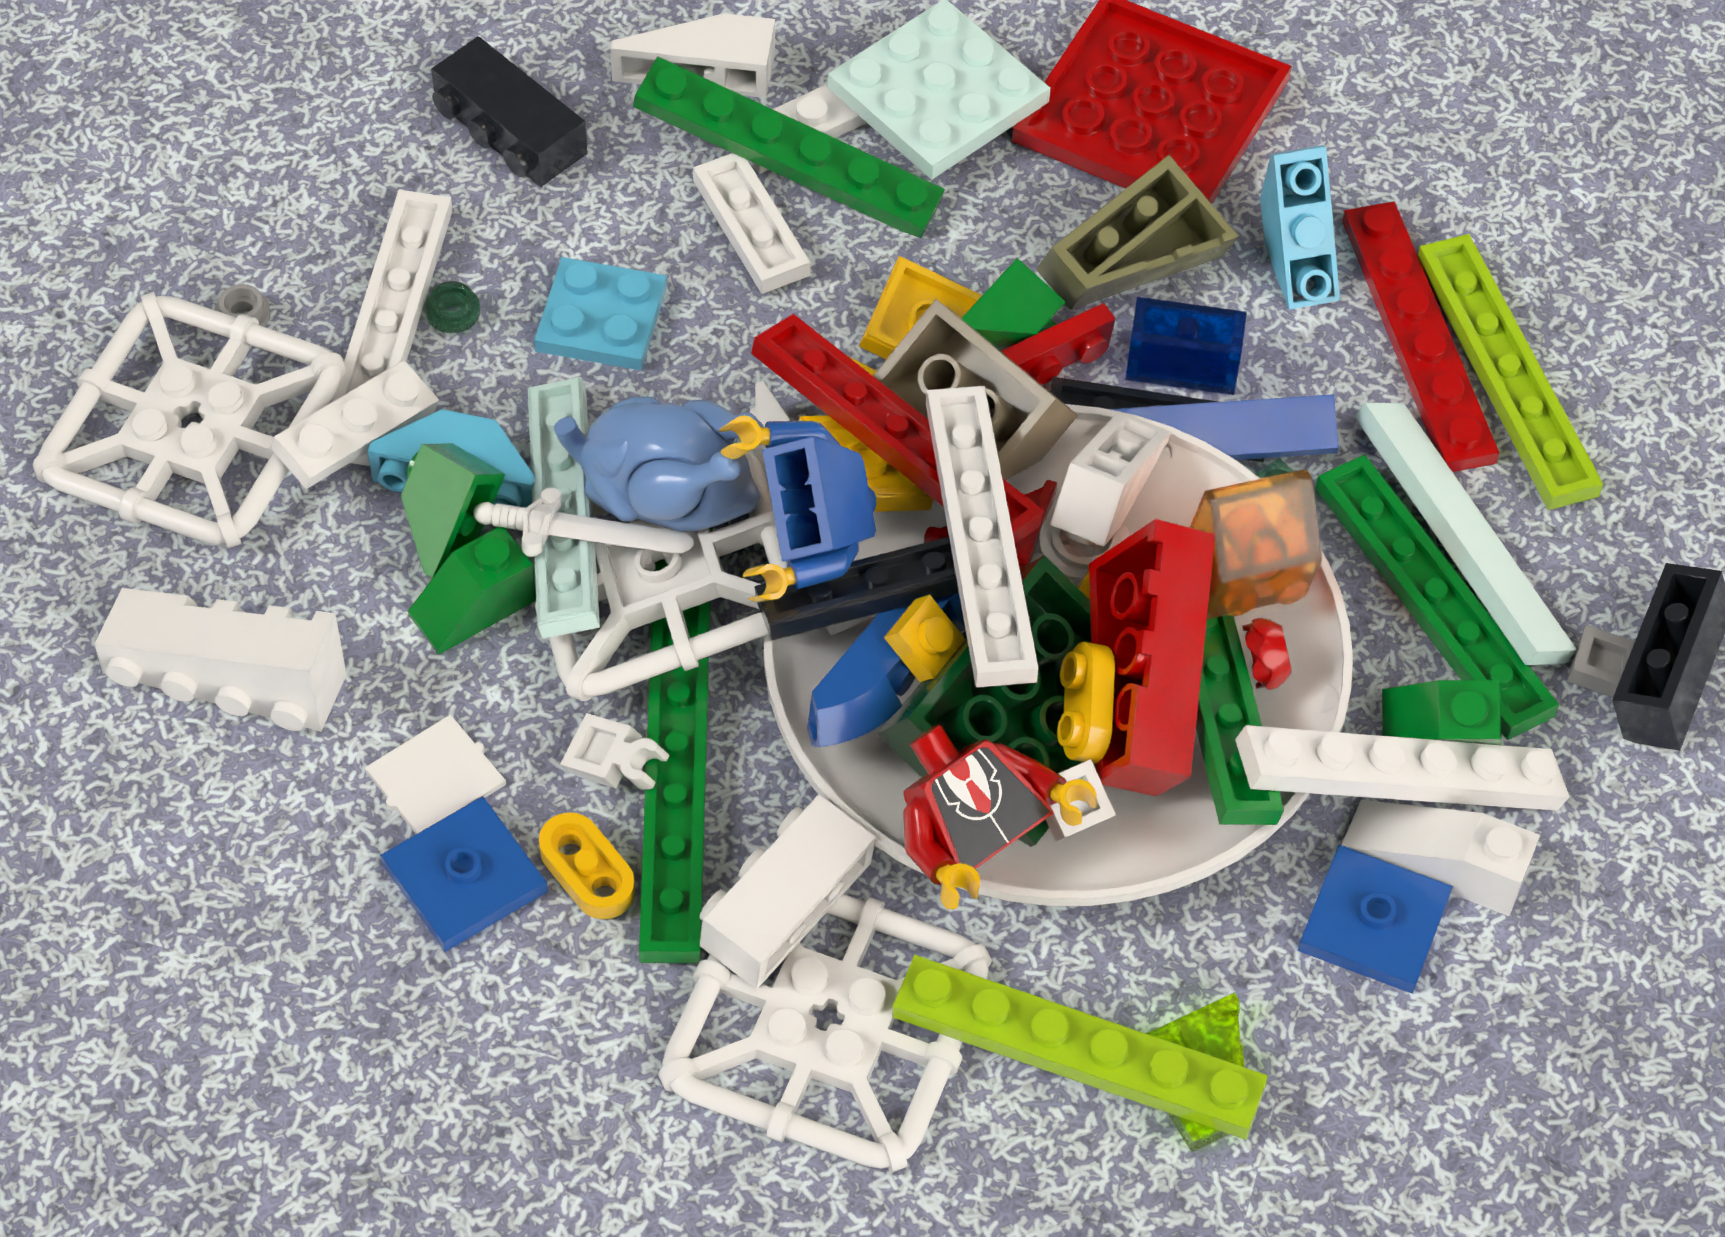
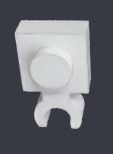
(608, 750)

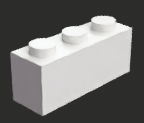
(785, 890)

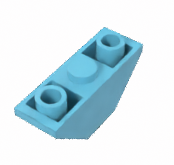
(1300, 225)
(477, 435)

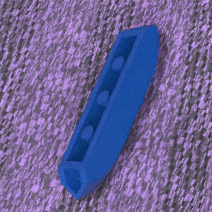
(865, 681)

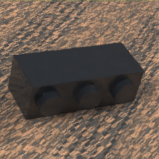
(508, 112)
(1671, 657)

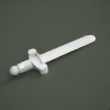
(543, 519)

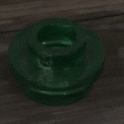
(452, 295)

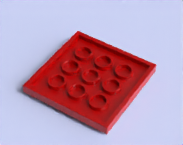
(1150, 90)

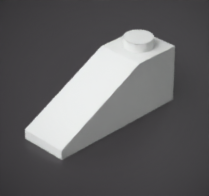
(721, 48)
(1107, 479)
(1464, 849)

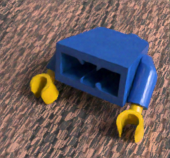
(815, 497)

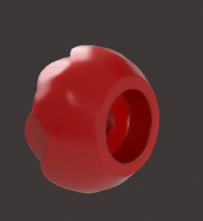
(1269, 653)

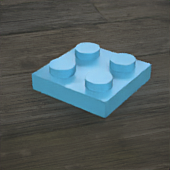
(601, 313)

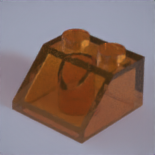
(1262, 543)

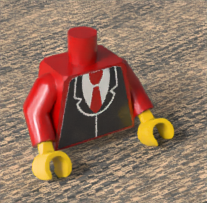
(978, 806)

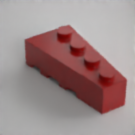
(1153, 615)

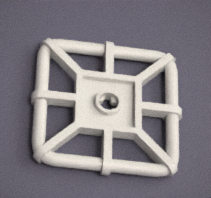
(179, 389)
(645, 596)
(841, 1055)

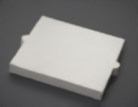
(434, 774)

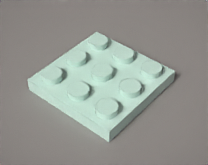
(938, 88)

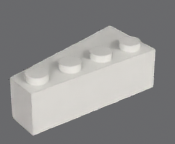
(226, 656)

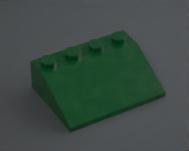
(1013, 714)

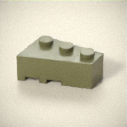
(1137, 238)

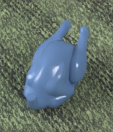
(663, 463)

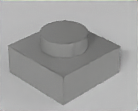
(1599, 660)

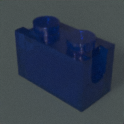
(1186, 345)

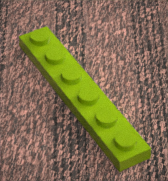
(1510, 372)
(1080, 1046)

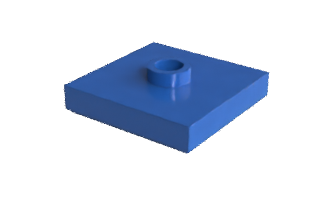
(464, 873)
(1375, 919)

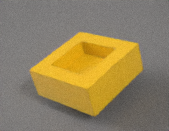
(924, 638)

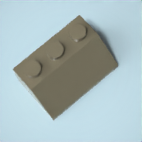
(950, 353)

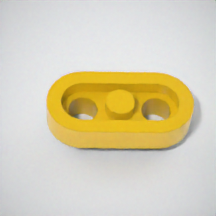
(1088, 702)
(589, 868)

